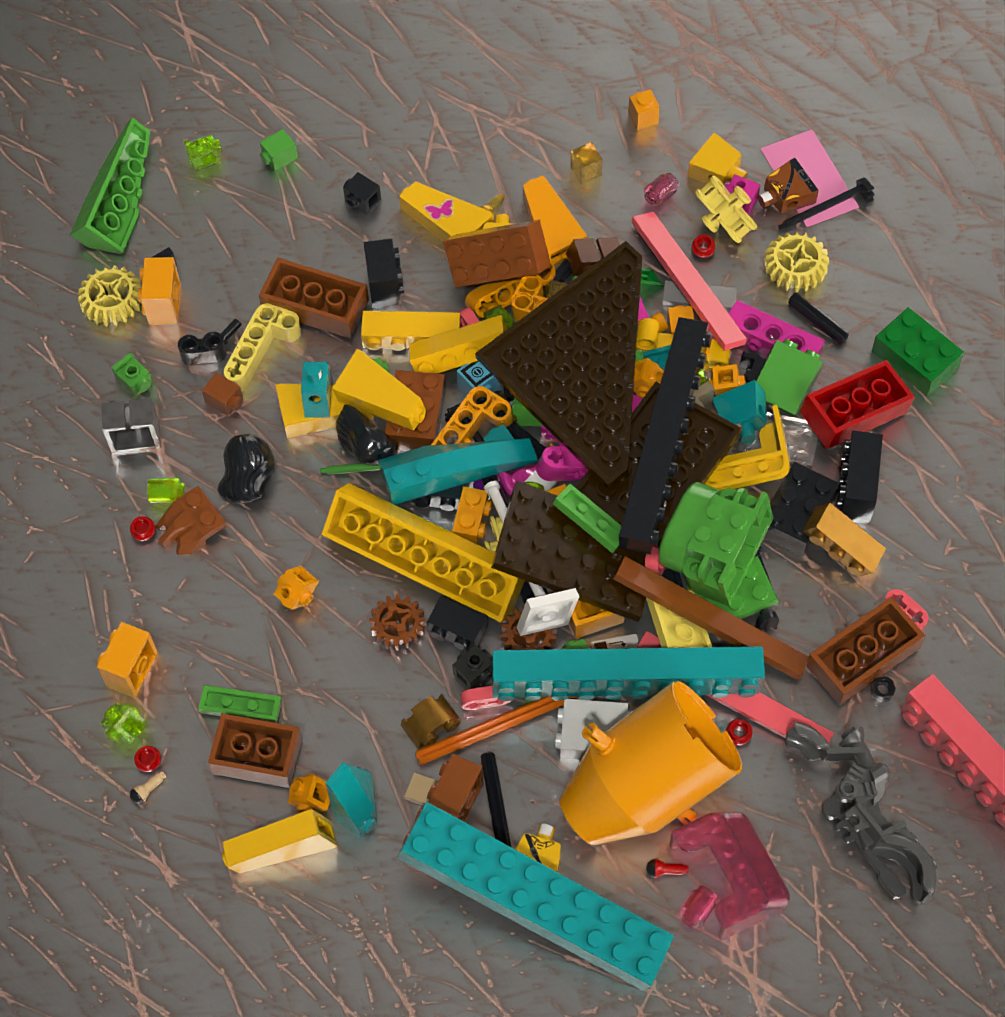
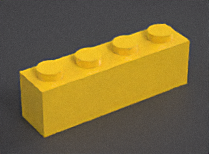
(399, 328)
(455, 346)

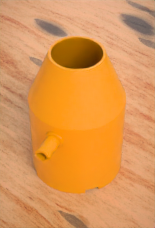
(649, 768)

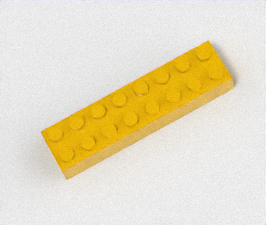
(421, 551)

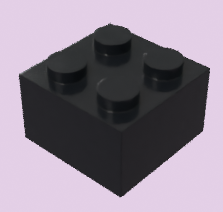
(384, 273)

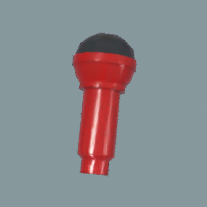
(657, 868)

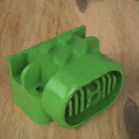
(715, 538)

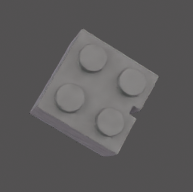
(131, 425)

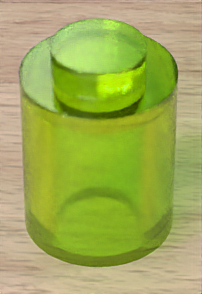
(165, 490)

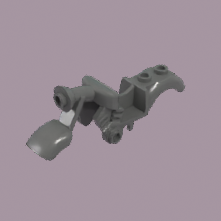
(857, 808)

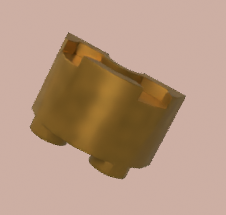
(430, 719)

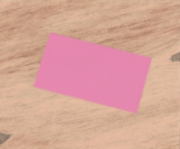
(818, 166)

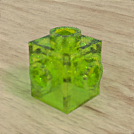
(123, 723)

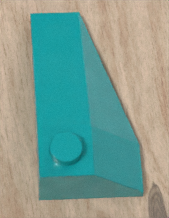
(353, 798)

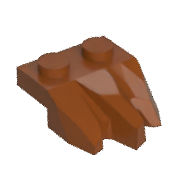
(189, 522)

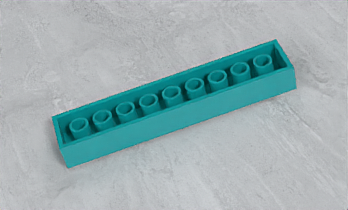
(625, 672)
(535, 897)

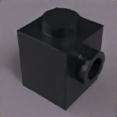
(361, 193)

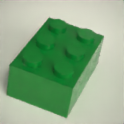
(917, 351)

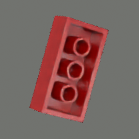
(856, 404)

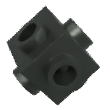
(473, 667)

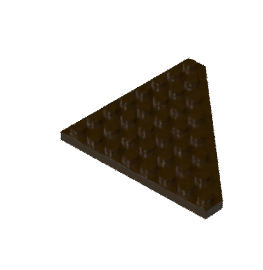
(577, 362)

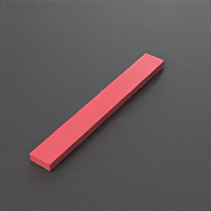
(689, 281)
(757, 708)

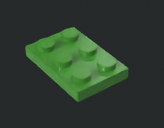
(753, 594)

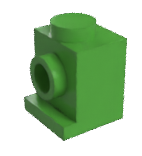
(132, 375)

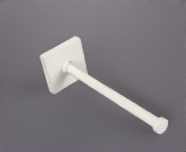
(543, 610)

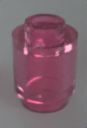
(661, 189)
(698, 907)

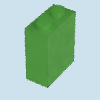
(789, 376)

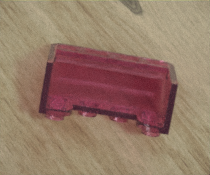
(745, 863)

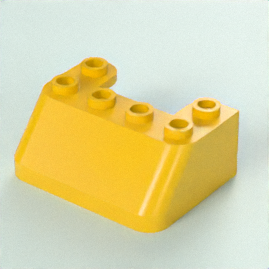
(756, 465)

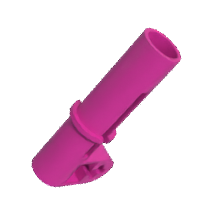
(560, 464)

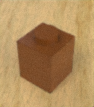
(222, 394)

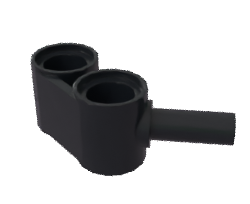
(203, 350)

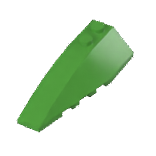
(114, 195)

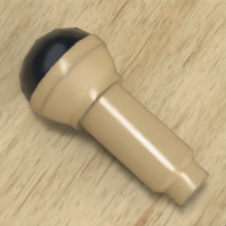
(140, 793)

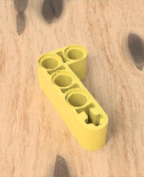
(242, 370)

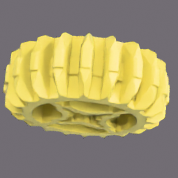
(784, 254)
(109, 305)

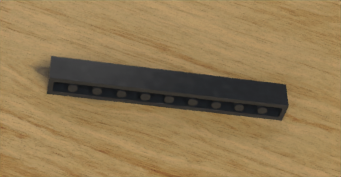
(664, 436)

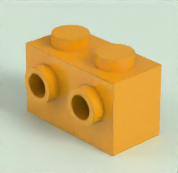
(471, 514)

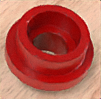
(703, 241)
(744, 726)

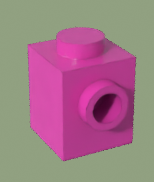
(750, 187)

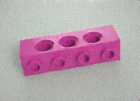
(767, 327)

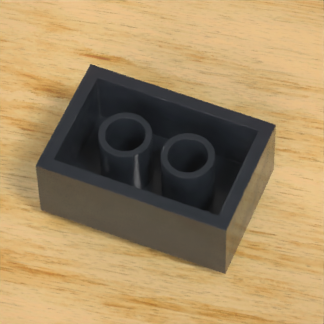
(859, 476)
(795, 503)

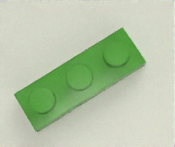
(589, 517)
(239, 703)

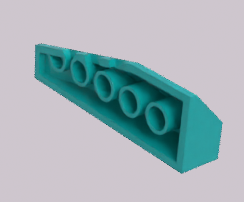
(450, 465)

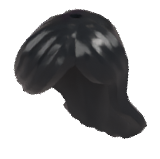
(361, 438)
(247, 465)

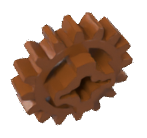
(389, 630)
(513, 639)

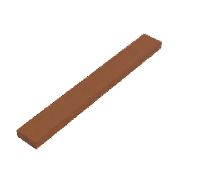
(709, 617)

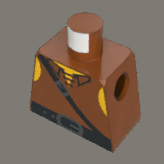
(788, 188)

